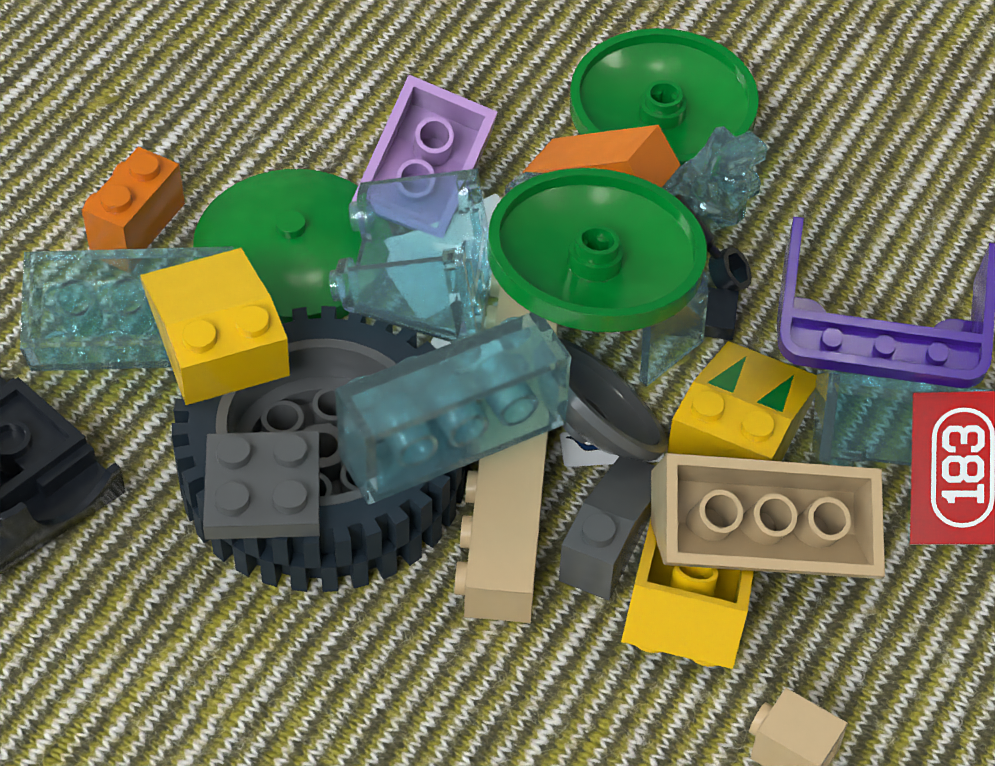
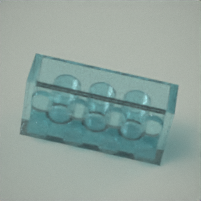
(92, 308)
(452, 405)

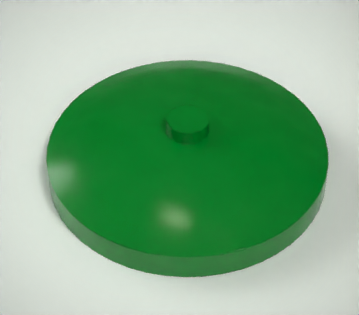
(664, 81)
(291, 231)
(596, 249)

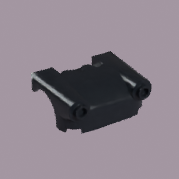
(45, 474)

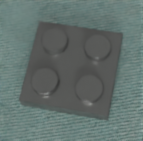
(262, 485)

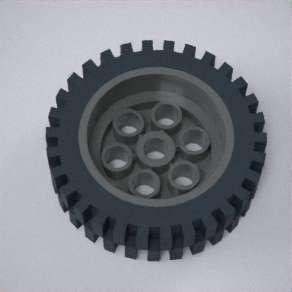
(352, 533)

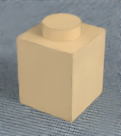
(795, 733)

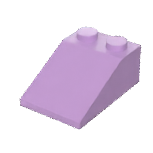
(430, 134)

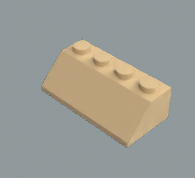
(768, 516)

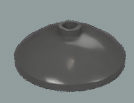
(609, 411)

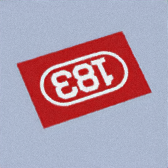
(953, 468)

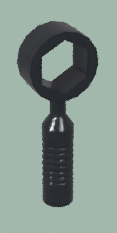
(724, 261)

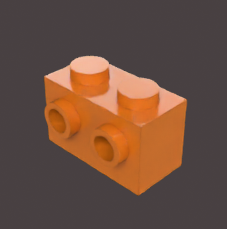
(134, 203)

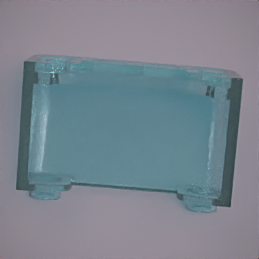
(419, 255)

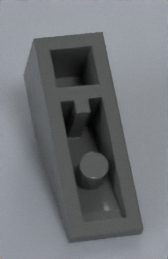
(607, 529)

